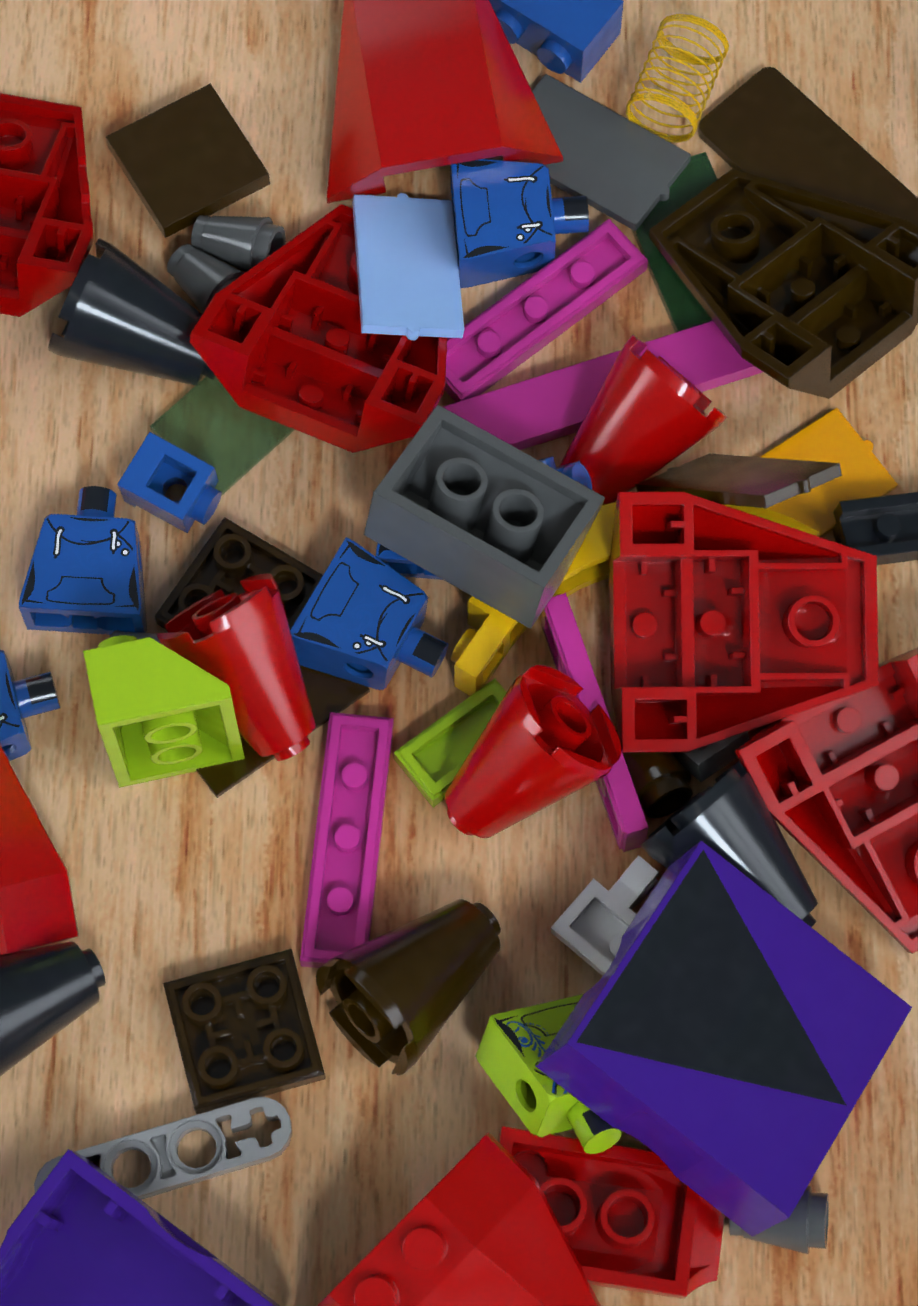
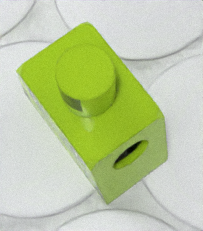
(509, 1056)

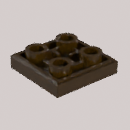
(188, 160)
(234, 556)
(244, 1031)

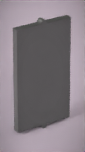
(606, 155)

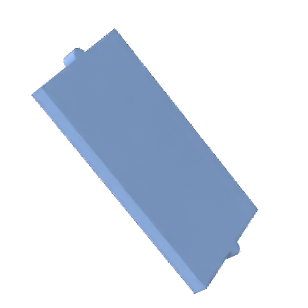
(407, 266)

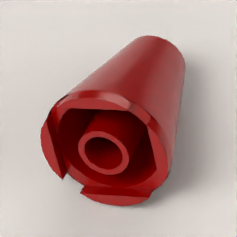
(639, 422)
(251, 650)
(531, 754)

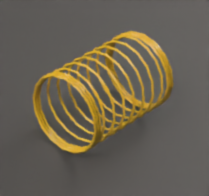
(683, 56)

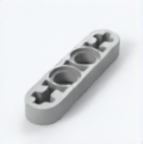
(163, 1141)

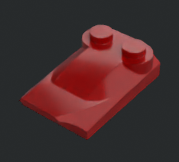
(624, 1214)

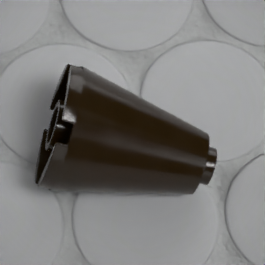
(409, 981)

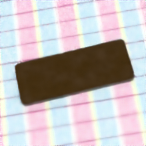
(787, 138)

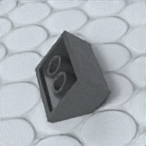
(482, 515)

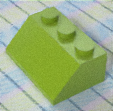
(159, 711)

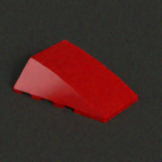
(426, 92)

